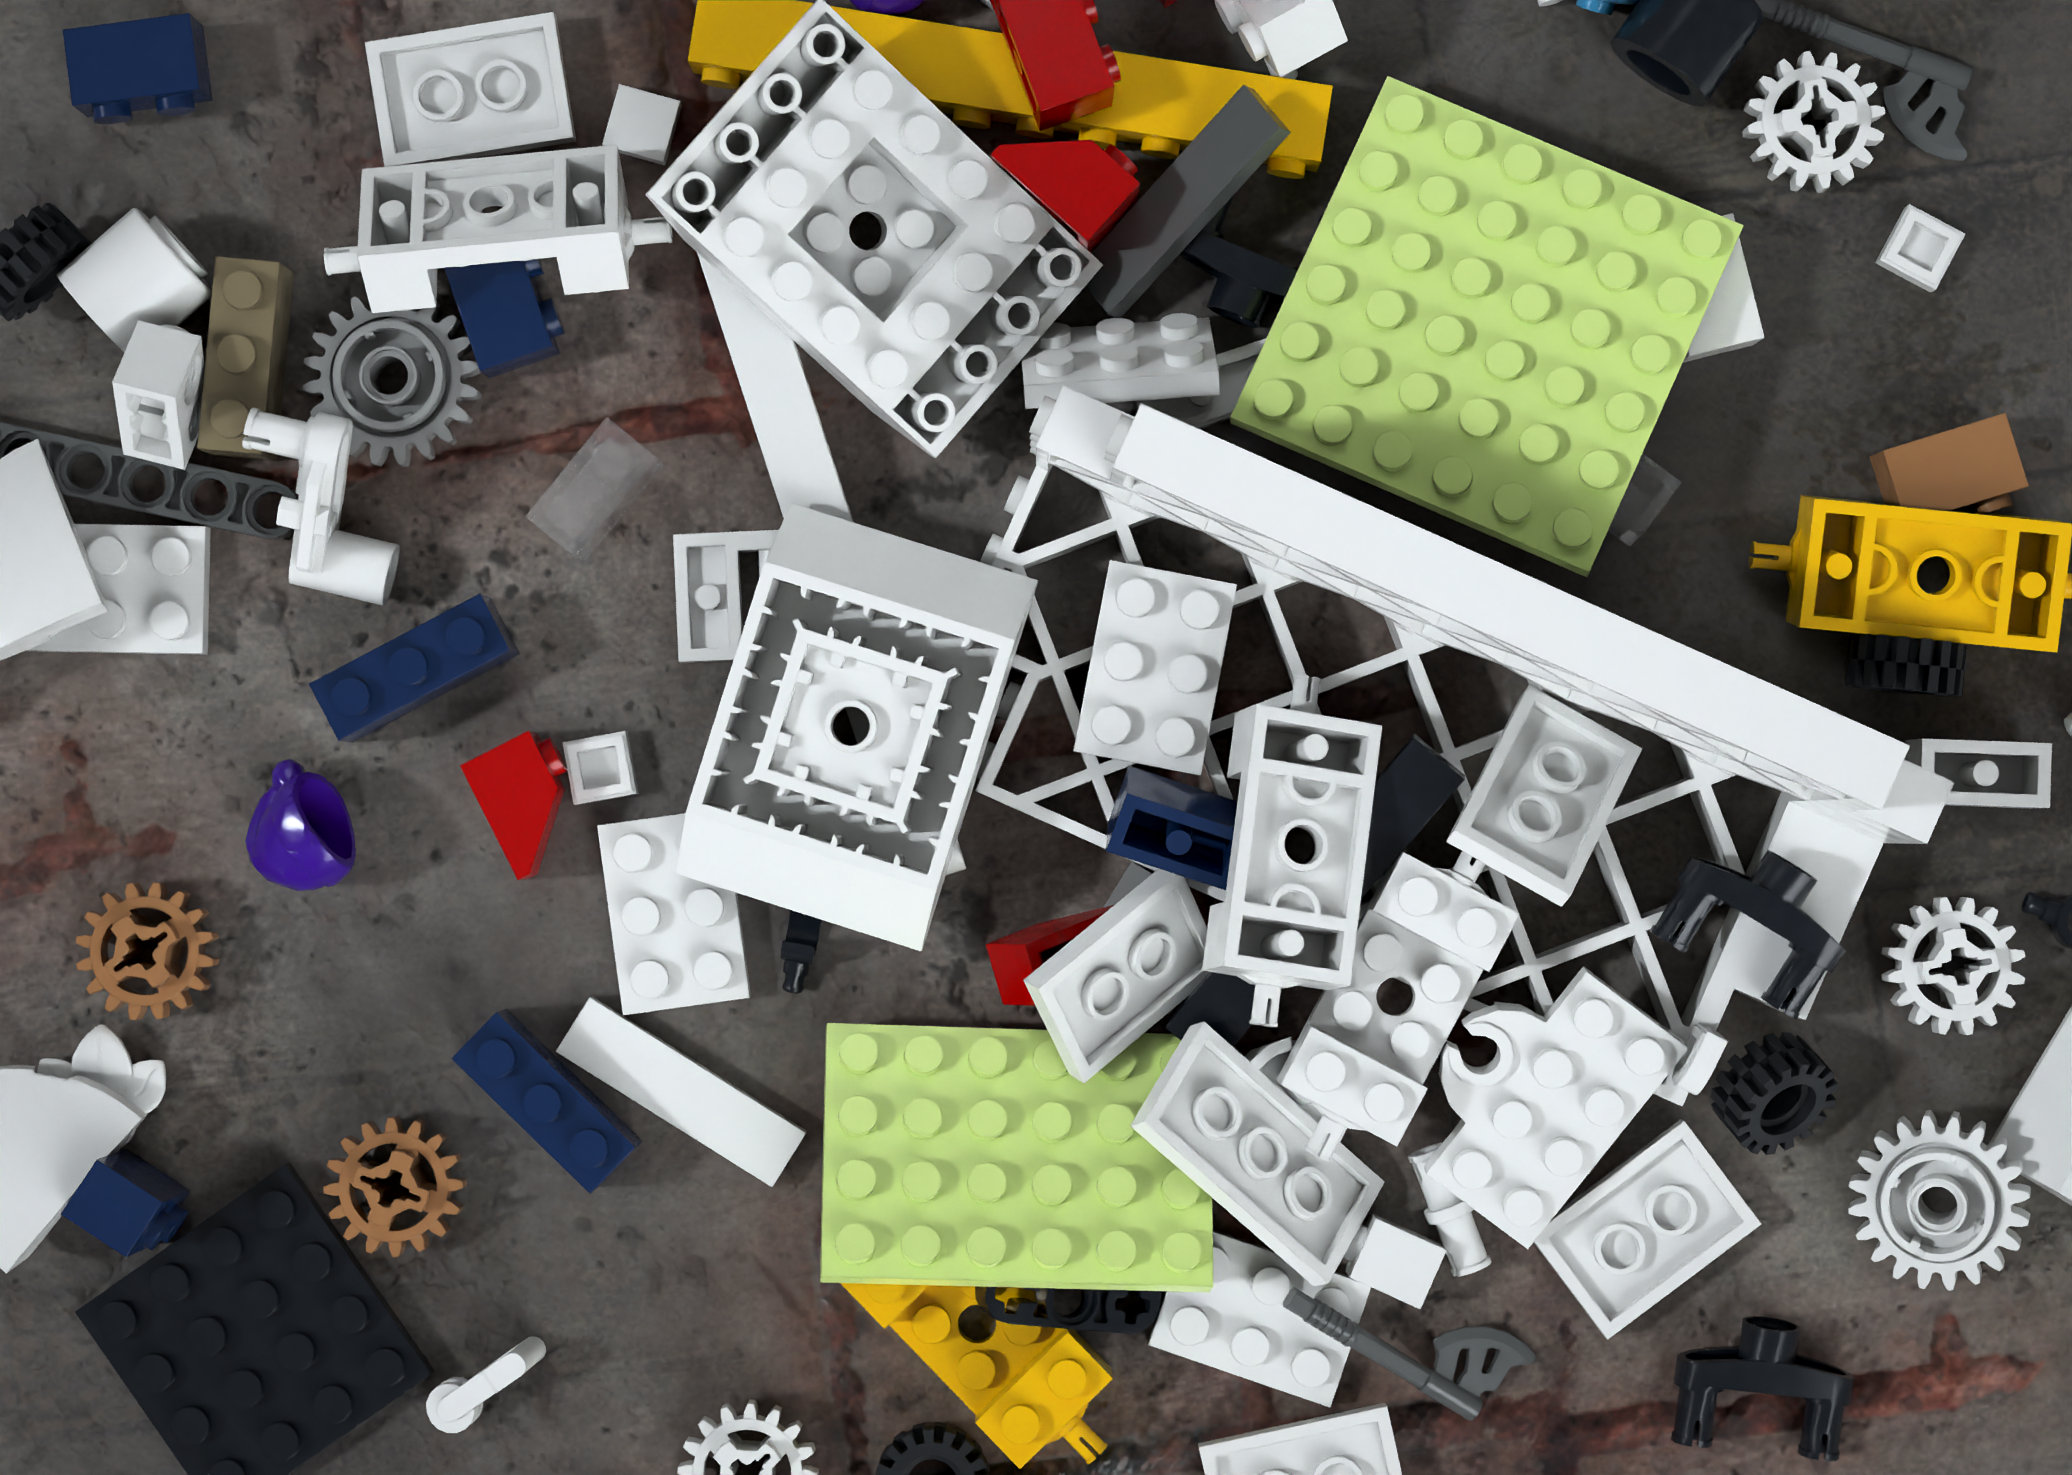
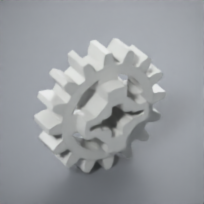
(1812, 94)
(1959, 990)
(729, 1446)

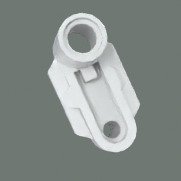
(320, 552)

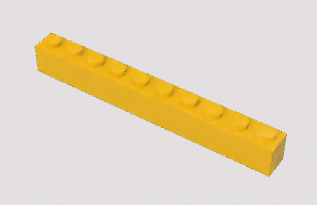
(976, 81)

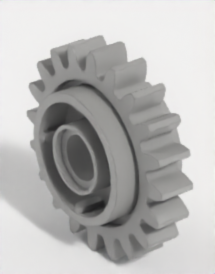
(425, 403)

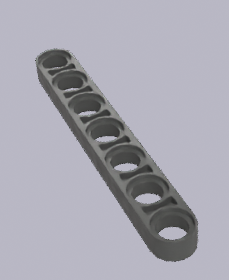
(180, 490)

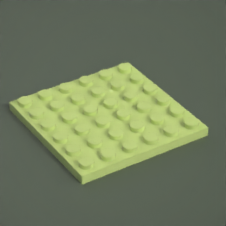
(1486, 325)

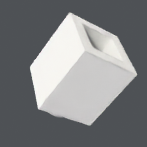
(1394, 1260)

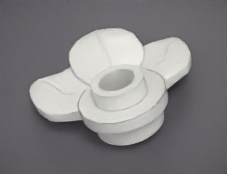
(106, 1061)

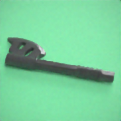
(1919, 64)
(1434, 1382)

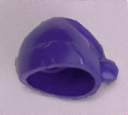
(301, 831)

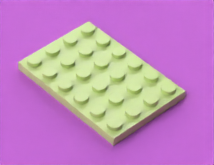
(999, 1168)

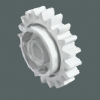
(1933, 1239)

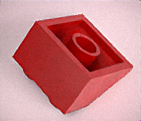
(1074, 183)

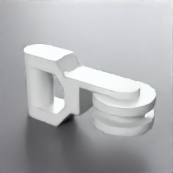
(460, 1401)

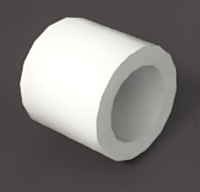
(136, 275)

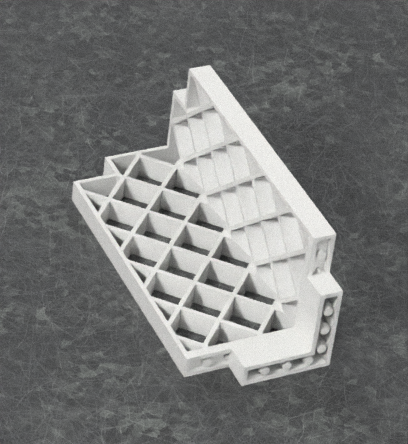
(1837, 778)

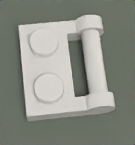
(711, 591)

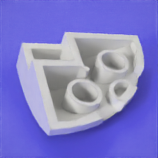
(42, 558)
(47, 1146)

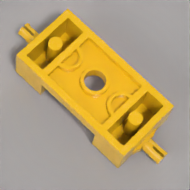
(1859, 563)
(1018, 1382)

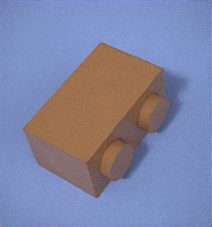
(1953, 469)

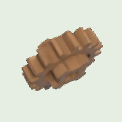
(129, 928)
(384, 1211)

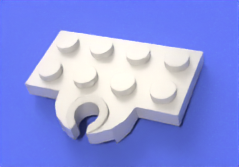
(1546, 1100)
(1245, 1144)

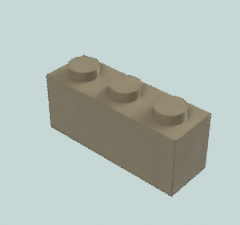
(244, 352)

